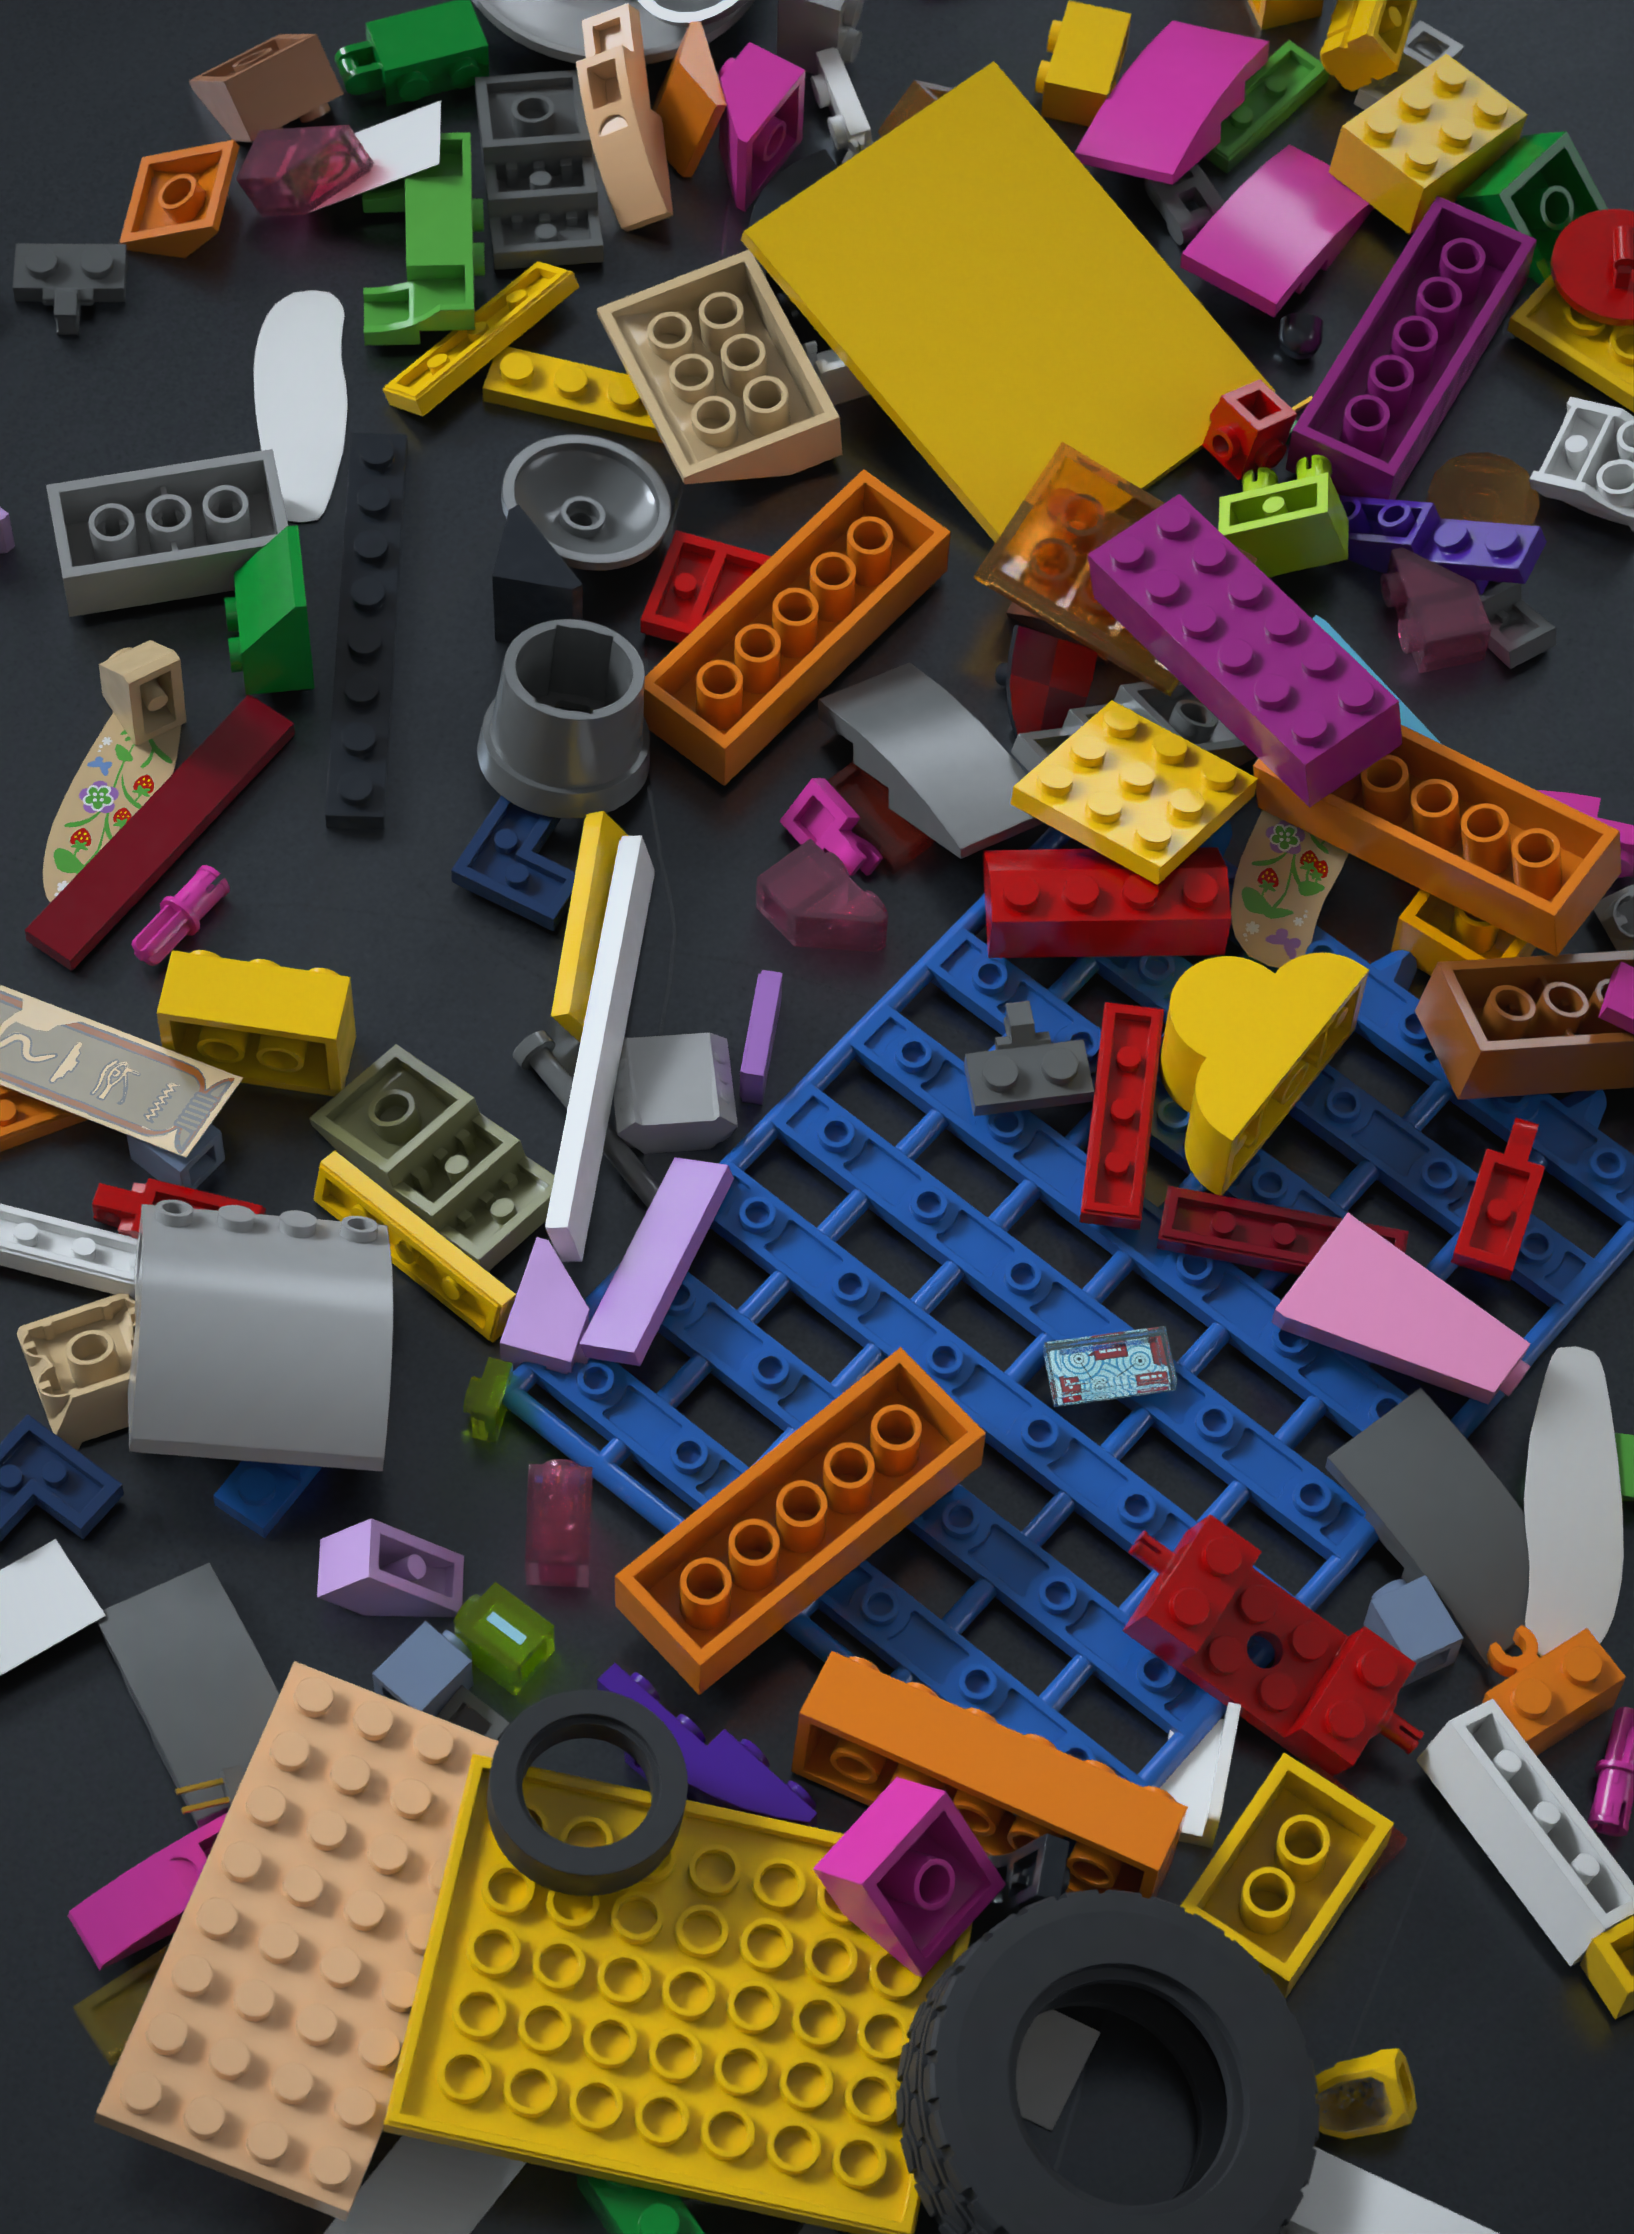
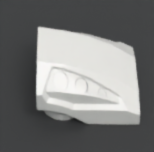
(1592, 462)

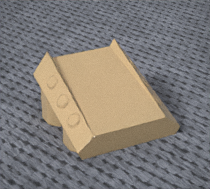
(83, 1366)

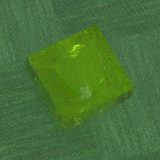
(485, 1399)

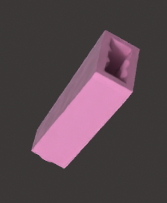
(1397, 1314)

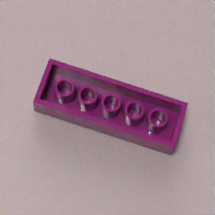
(1413, 350)
(1245, 650)

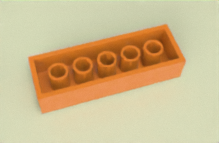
(794, 626)
(1464, 837)
(799, 1520)
(870, 1728)

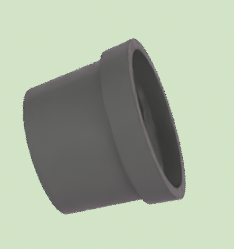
(561, 758)

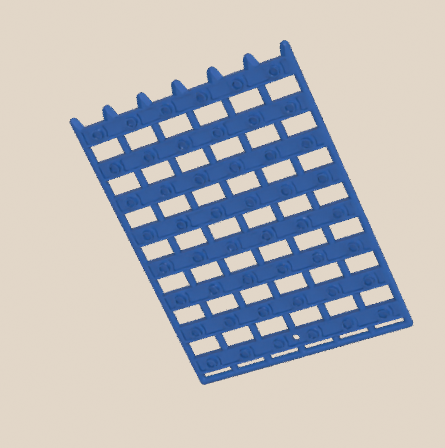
(1053, 1308)

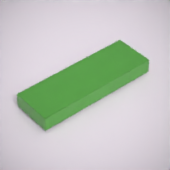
(1269, 100)

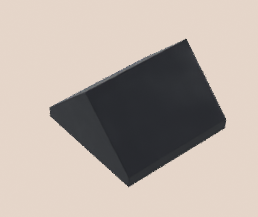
(530, 580)

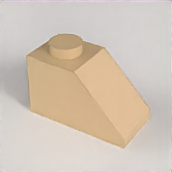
(144, 690)

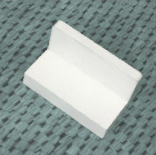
(1203, 1780)

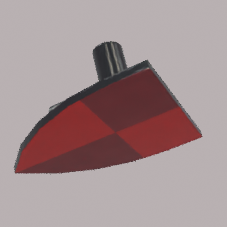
(1044, 679)

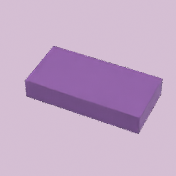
(760, 1037)

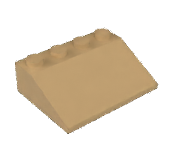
(724, 374)

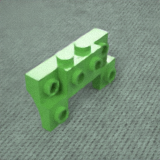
(438, 250)

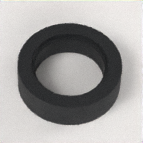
(600, 1717)

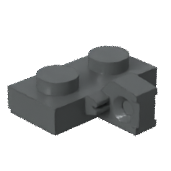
(70, 278)
(1027, 1069)

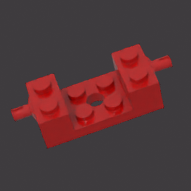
(1324, 1686)

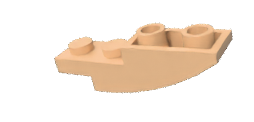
(619, 118)

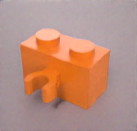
(1555, 1692)

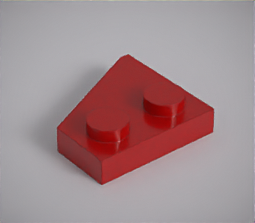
(694, 583)

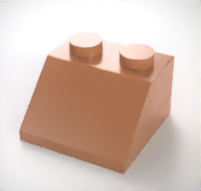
(269, 86)

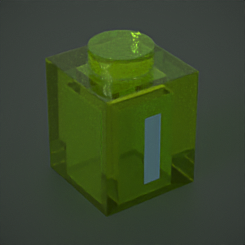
(504, 1637)

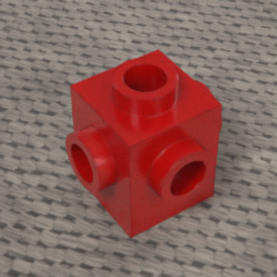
(1249, 429)

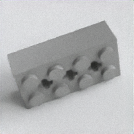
(163, 530)

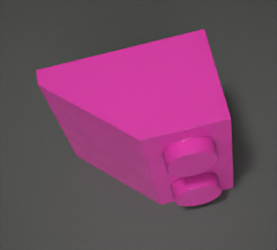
(760, 119)
(910, 1874)

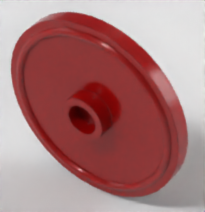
(1596, 266)

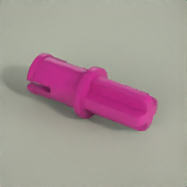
(179, 916)
(1616, 1778)

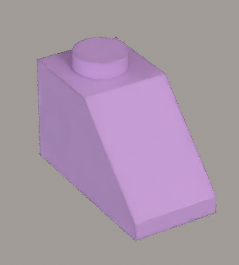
(546, 1315)
(389, 1573)

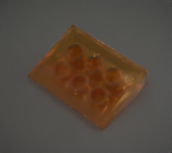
(1045, 553)

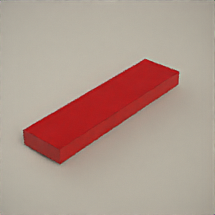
(1122, 1116)

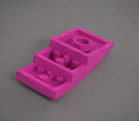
(1172, 102)
(1277, 231)

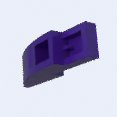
(1465, 547)
(725, 1770)

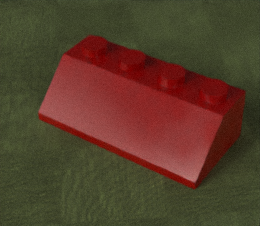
(1097, 908)

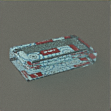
(1109, 1366)

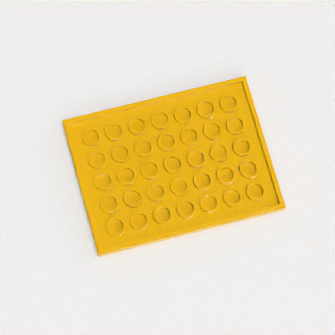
(1000, 302)
(670, 2034)

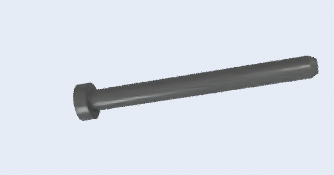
(536, 1053)

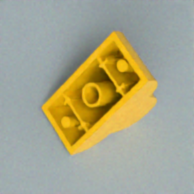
(1249, 1047)

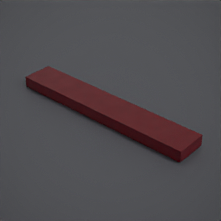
(159, 832)

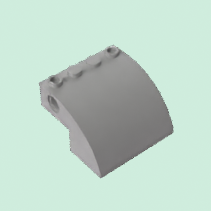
(261, 1337)

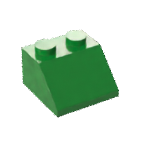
(1536, 191)
(271, 619)

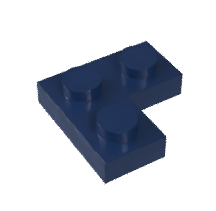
(507, 869)
(55, 1476)

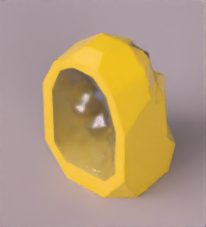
(1366, 2095)

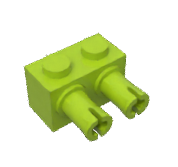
(1288, 522)

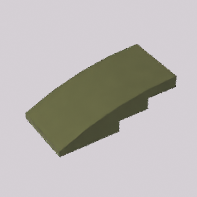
(438, 1155)

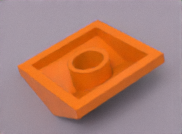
(690, 102)
(179, 199)

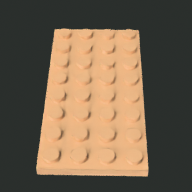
(301, 1948)

